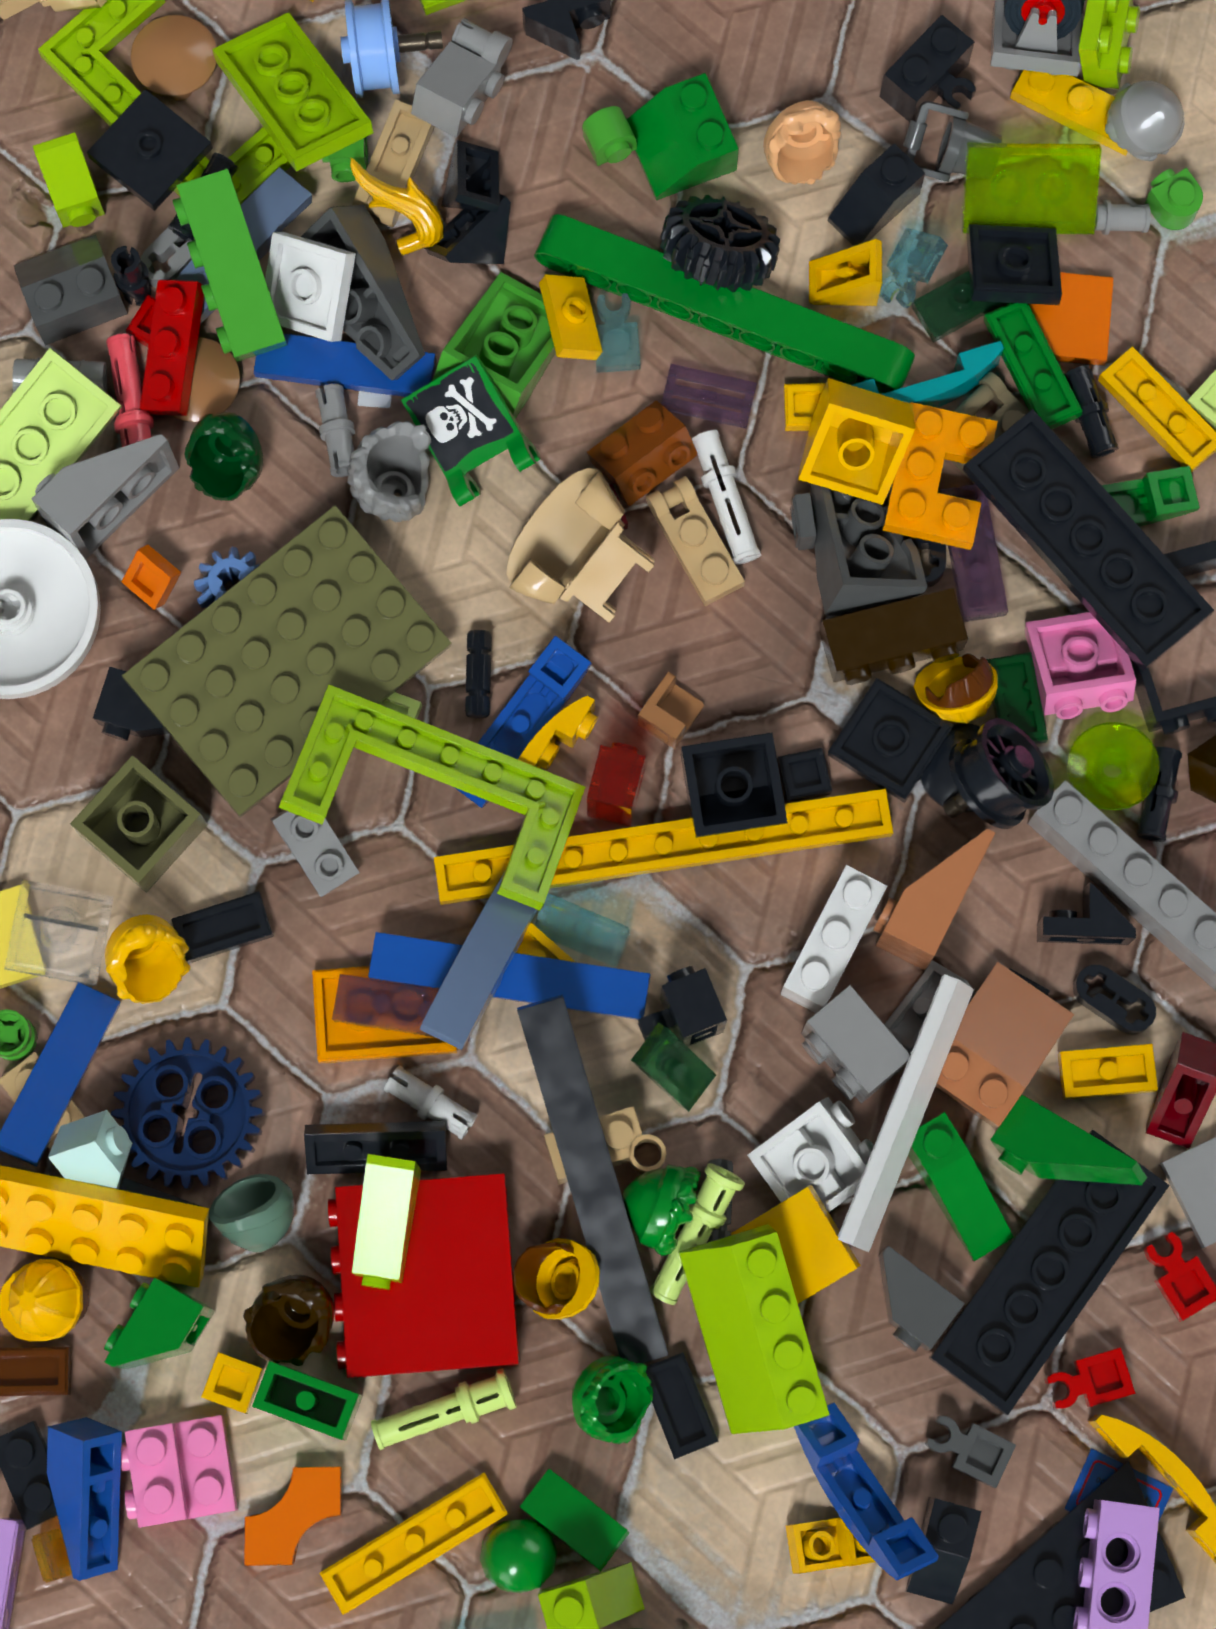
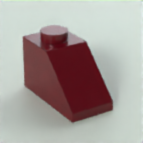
(1184, 1091)

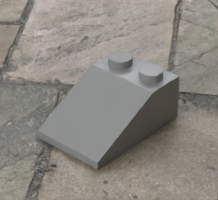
(100, 493)

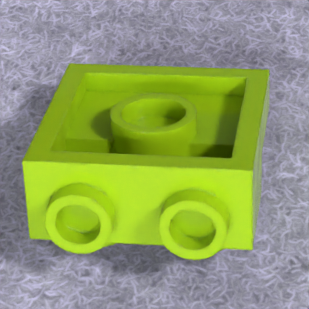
(1105, 40)

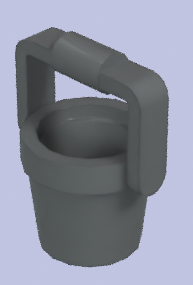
(954, 141)

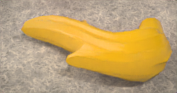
(408, 201)

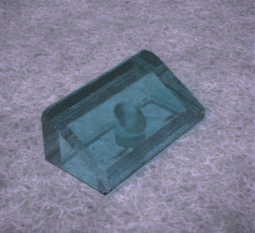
(583, 930)

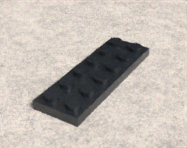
(1088, 540)
(1043, 1284)

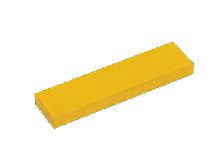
(413, 1543)

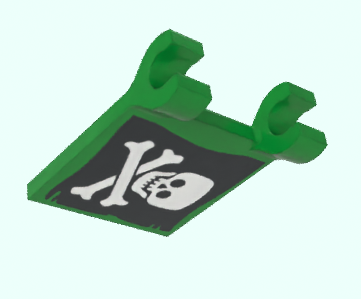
(468, 425)

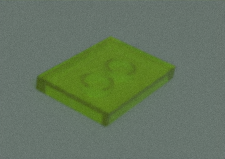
(1032, 186)

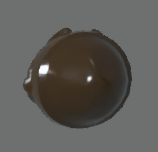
(290, 1319)

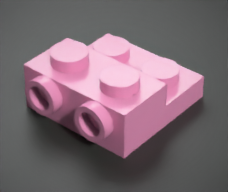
(1078, 666)
(178, 1471)

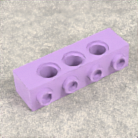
(1138, 1529)

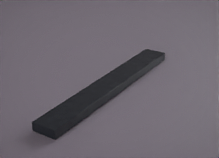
(592, 1179)

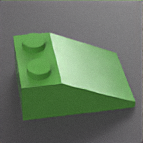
(510, 338)

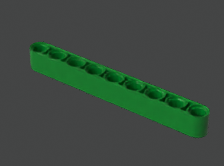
(742, 315)

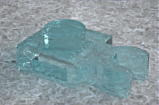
(911, 262)
(617, 338)

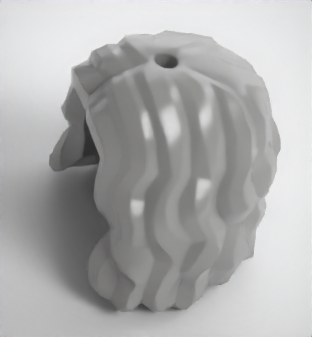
(391, 463)

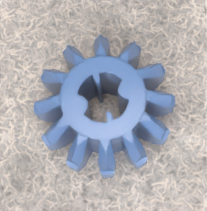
(220, 573)

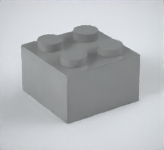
(854, 1045)

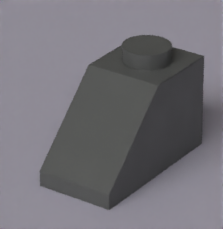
(915, 1302)

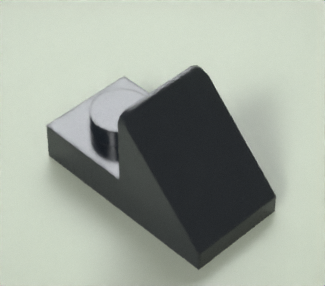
(556, 20)
(1099, 924)

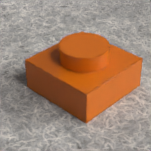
(151, 577)

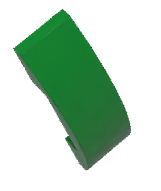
(1157, 495)

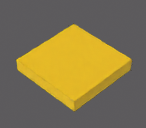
(808, 1242)

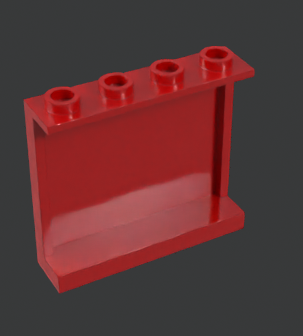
(454, 1289)

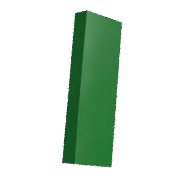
(1033, 364)

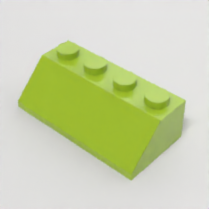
(754, 1332)

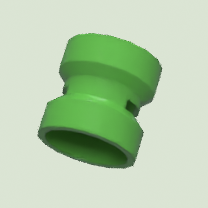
(20, 1048)

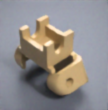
(575, 546)

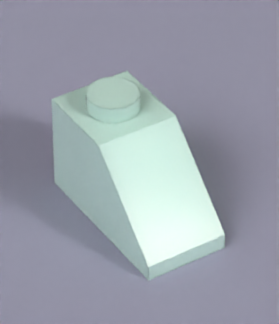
(92, 1150)

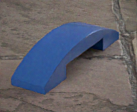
(537, 701)
(860, 1499)

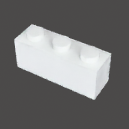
(833, 939)

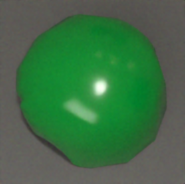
(518, 1555)

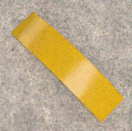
(1127, 1438)

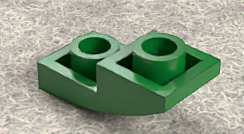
(574, 1519)

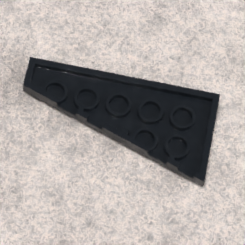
(1042, 1582)

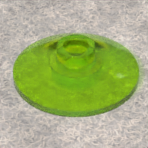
(1119, 746)

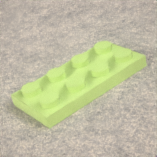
(47, 427)

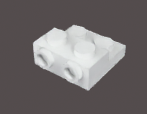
(815, 1151)

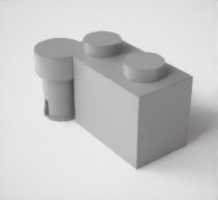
(462, 78)

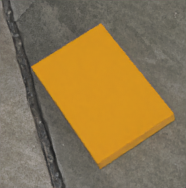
(354, 1042)

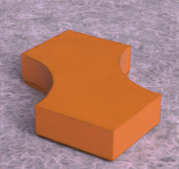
(275, 1534)

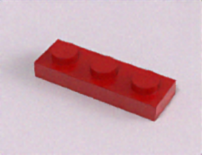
(172, 347)

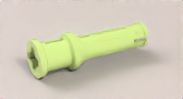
(707, 1214)
(471, 1400)

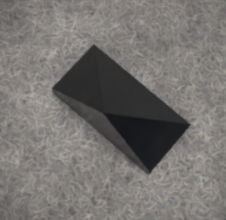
(473, 179)
(475, 236)

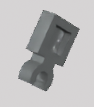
(978, 1452)

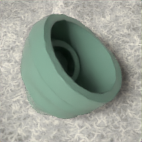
(254, 1212)

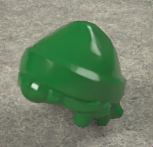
(660, 1205)
(611, 1398)

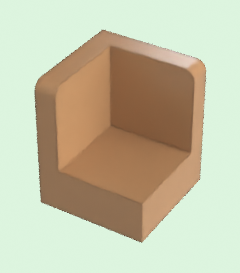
(669, 712)

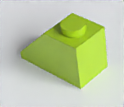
(69, 180)

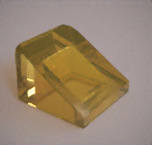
(51, 1555)

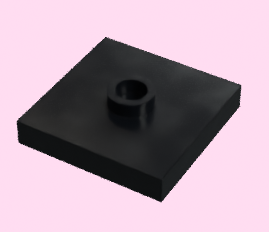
(149, 150)
(1013, 264)
(890, 740)

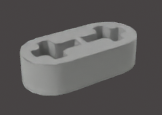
(161, 250)

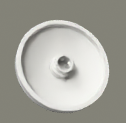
(45, 608)

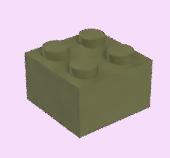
(139, 823)

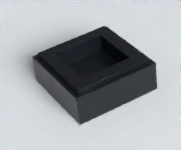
(804, 775)

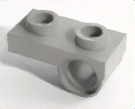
(316, 851)

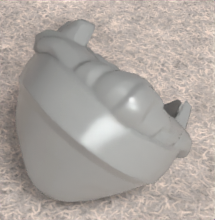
(1145, 119)

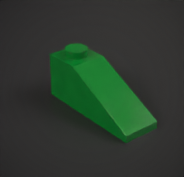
(1056, 1149)
(958, 1187)

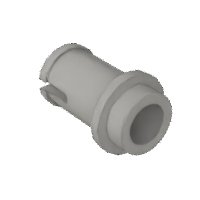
(1122, 217)

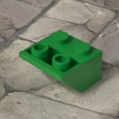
(161, 1326)

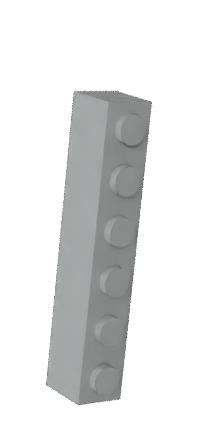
(1131, 878)

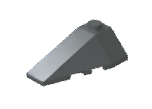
(376, 304)
(856, 559)

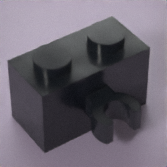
(930, 70)
(689, 1008)

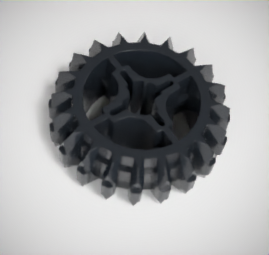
(720, 243)

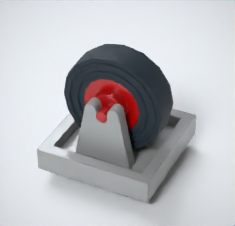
(1037, 35)

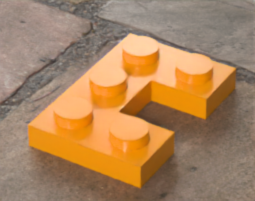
(913, 502)

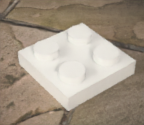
(309, 285)

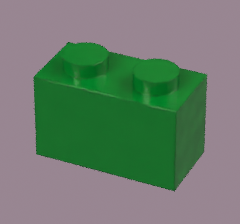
(307, 1401)

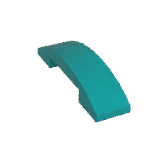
(936, 392)

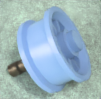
(376, 47)

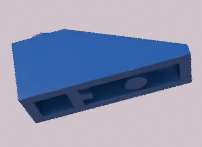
(86, 1492)

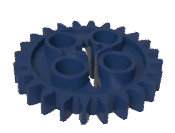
(230, 1122)

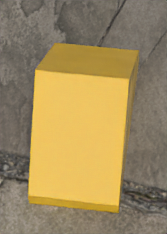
(847, 276)

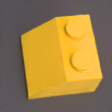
(856, 441)

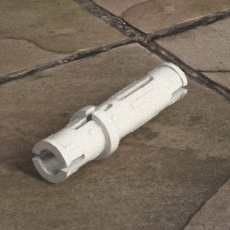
(708, 449)

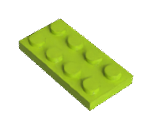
(293, 91)

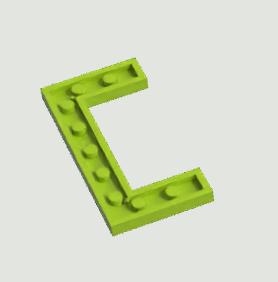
(79, 60)
(354, 722)

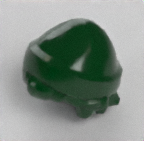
(224, 456)

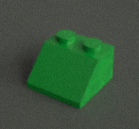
(683, 138)

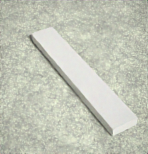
(905, 1113)

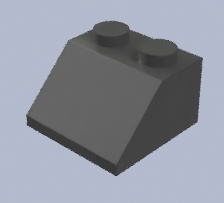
(69, 290)

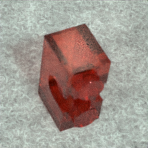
(616, 784)

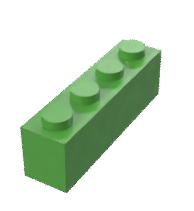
(231, 266)

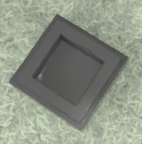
(803, 521)

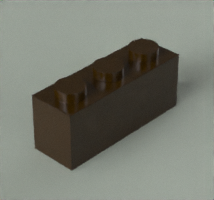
(894, 636)

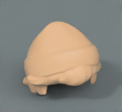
(802, 142)

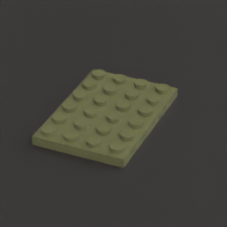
(258, 660)

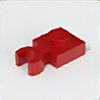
(1185, 1284)
(1098, 1377)

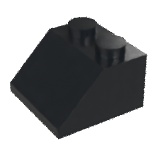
(733, 785)

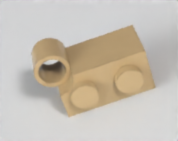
(622, 1138)

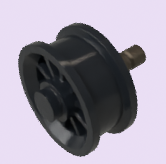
(999, 775)

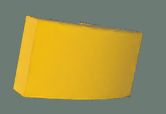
(566, 726)
(823, 1546)

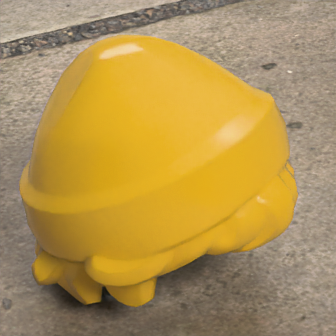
(146, 959)

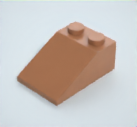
(926, 908)
(1000, 1044)

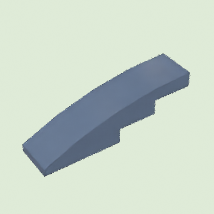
(265, 212)
(478, 969)

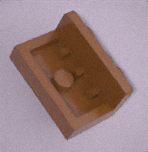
(643, 452)

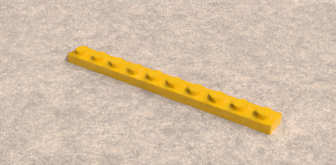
(675, 846)

